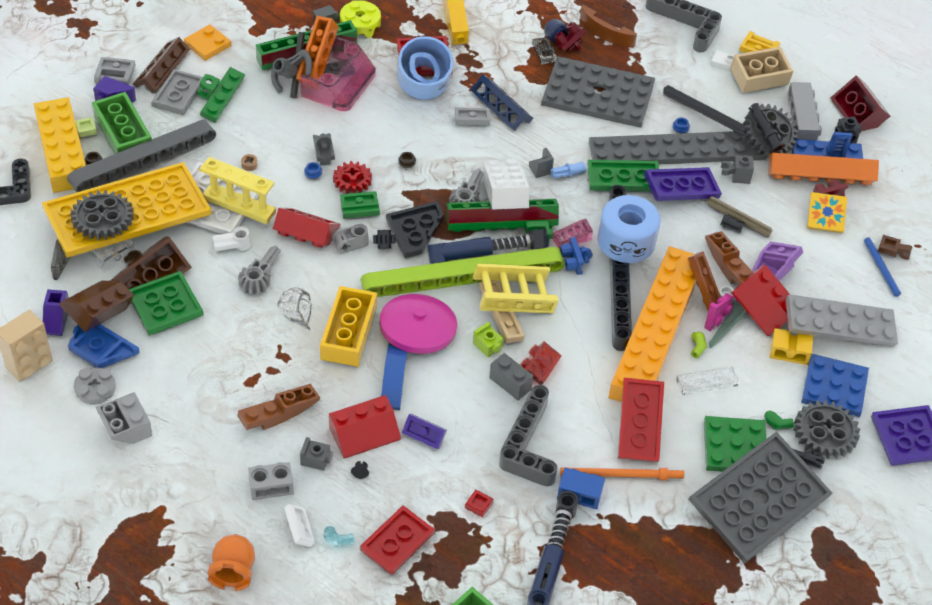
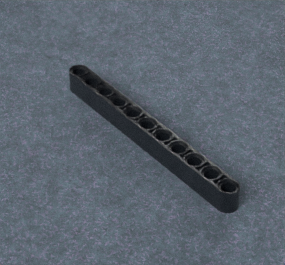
(620, 293)

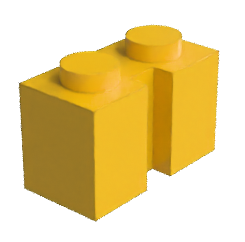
(791, 347)

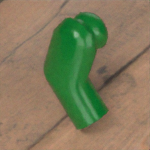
(777, 422)

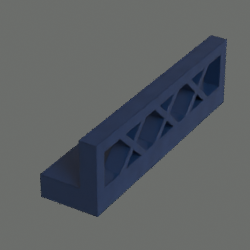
(506, 99)

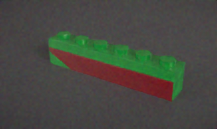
(286, 46)
(480, 215)

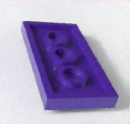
(682, 184)

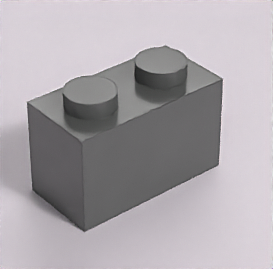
(511, 376)

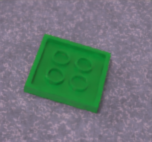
(165, 303)
(730, 440)

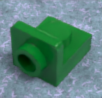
(536, 225)

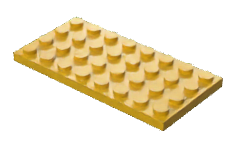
(158, 202)

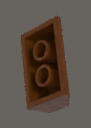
(97, 303)

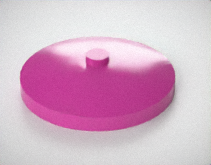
(418, 323)

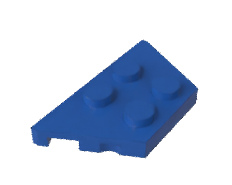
(101, 346)

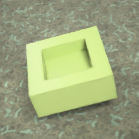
(86, 127)

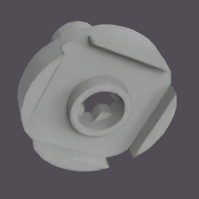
(91, 376)

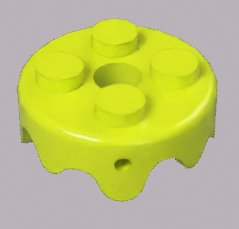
(367, 22)

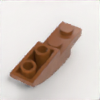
(727, 257)
(282, 408)

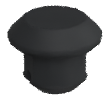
(360, 470)

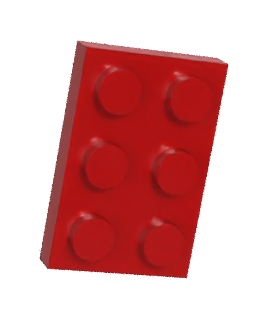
(397, 540)

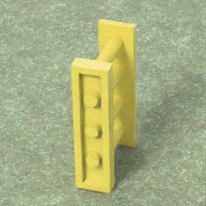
(235, 201)
(515, 301)

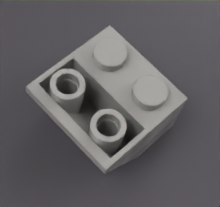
(125, 419)

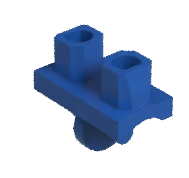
(578, 255)

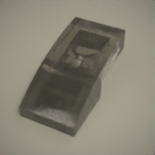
(544, 51)

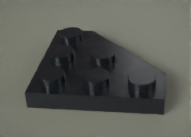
(415, 227)

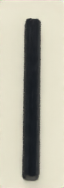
(704, 109)

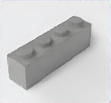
(803, 110)

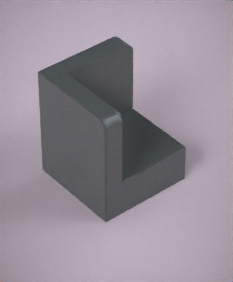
(542, 166)

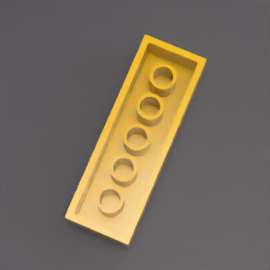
(59, 141)

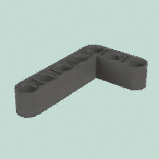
(694, 15)
(535, 403)

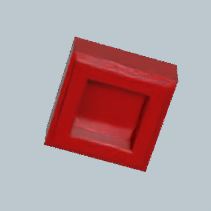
(479, 503)

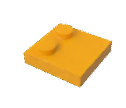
(207, 42)

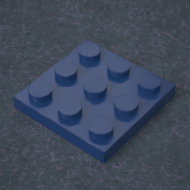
(835, 382)

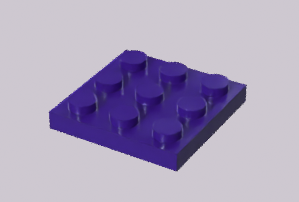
(905, 434)

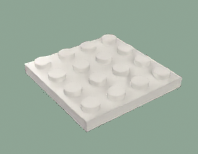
(221, 219)

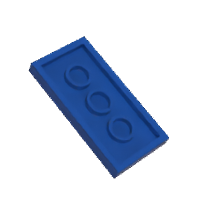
(818, 148)

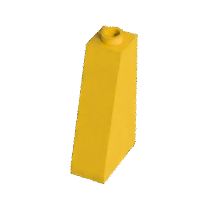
(456, 21)

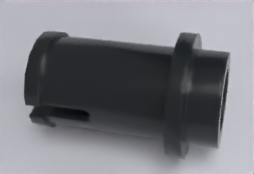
(732, 223)

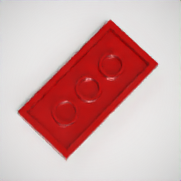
(641, 420)

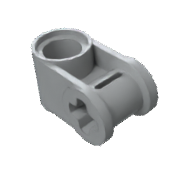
(352, 238)

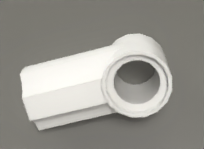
(237, 239)

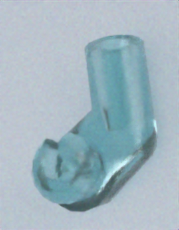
(336, 539)

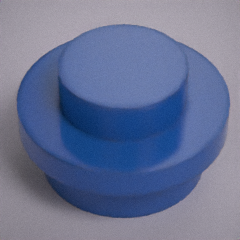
(681, 125)
(313, 170)

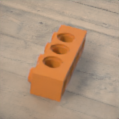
(319, 46)

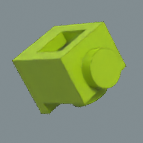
(487, 340)

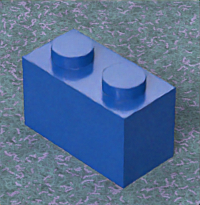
(586, 486)

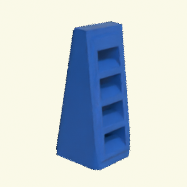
(838, 144)

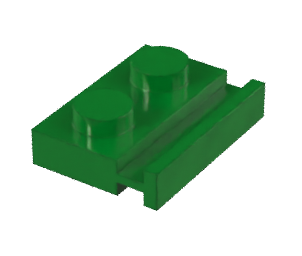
(359, 205)

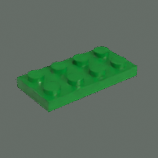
(627, 173)

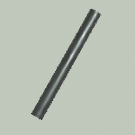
(294, 87)

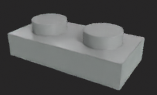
(472, 116)

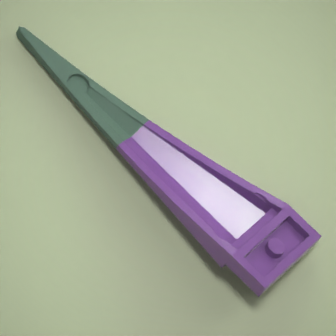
(780, 260)

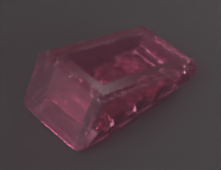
(581, 227)

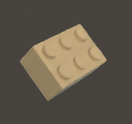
(761, 69)
(24, 345)

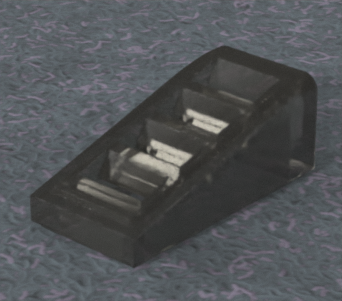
(59, 261)

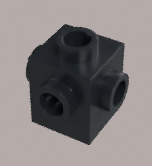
(849, 125)

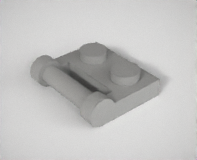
(115, 66)

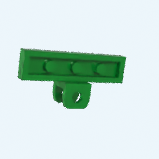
(219, 93)

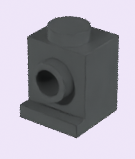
(327, 12)
(315, 454)

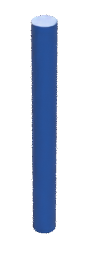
(882, 267)

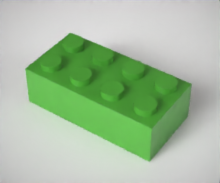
(120, 122)

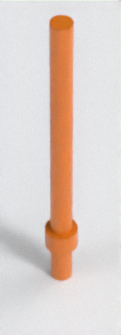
(662, 473)

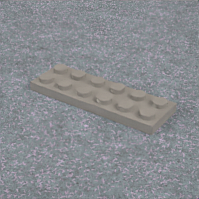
(841, 320)

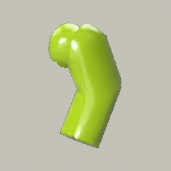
(699, 338)

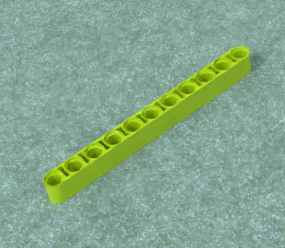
(453, 272)

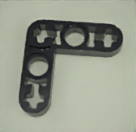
(14, 192)

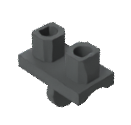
(324, 148)

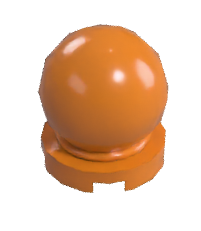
(232, 562)

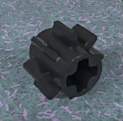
(384, 239)

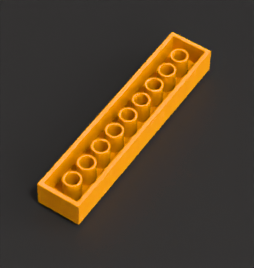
(657, 322)

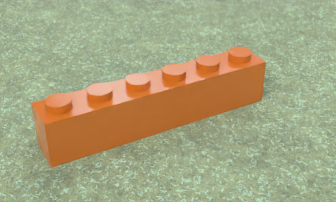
(823, 167)

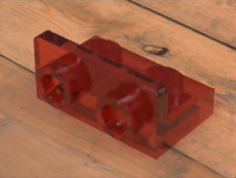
(541, 361)

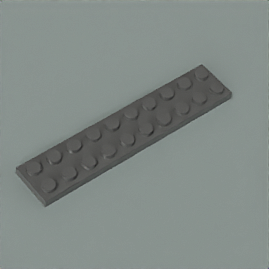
(674, 147)

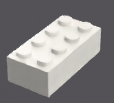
(506, 184)

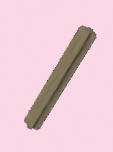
(738, 215)

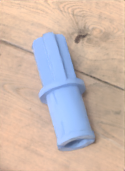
(568, 170)

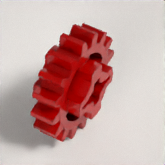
(352, 177)

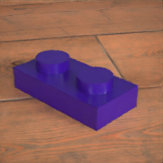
(424, 431)

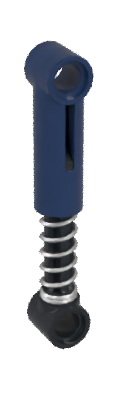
(485, 246)
(552, 552)

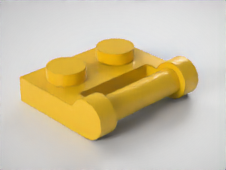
(754, 43)

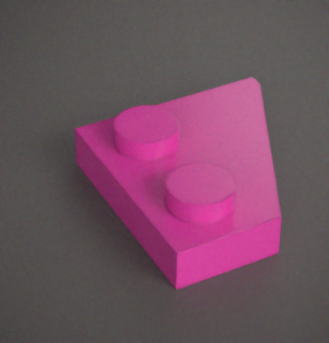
(718, 311)

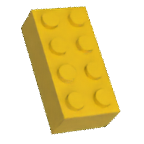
(348, 326)

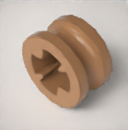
(249, 158)

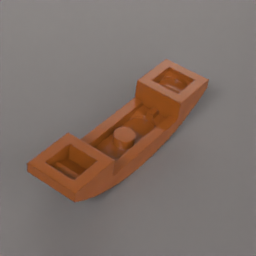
(607, 32)

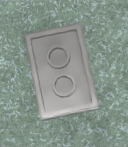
(177, 92)

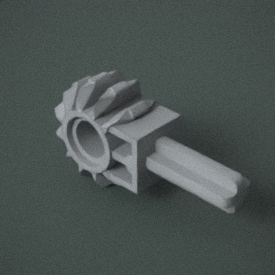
(468, 190)
(257, 276)

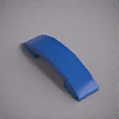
(394, 375)

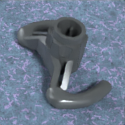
(288, 67)

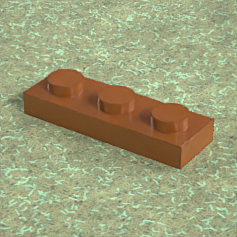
(704, 278)

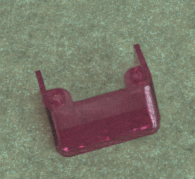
(345, 88)

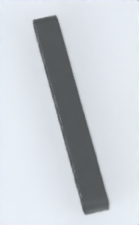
(141, 156)

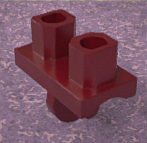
(572, 40)
(834, 188)

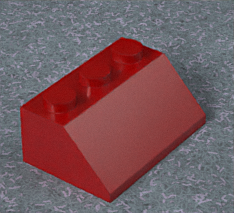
(305, 226)
(763, 299)
(364, 426)

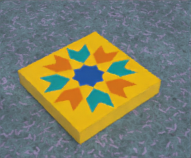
(827, 212)

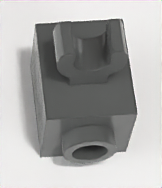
(741, 169)

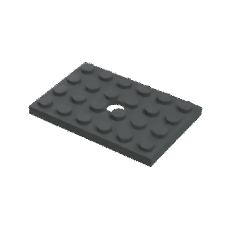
(622, 101)
(740, 520)

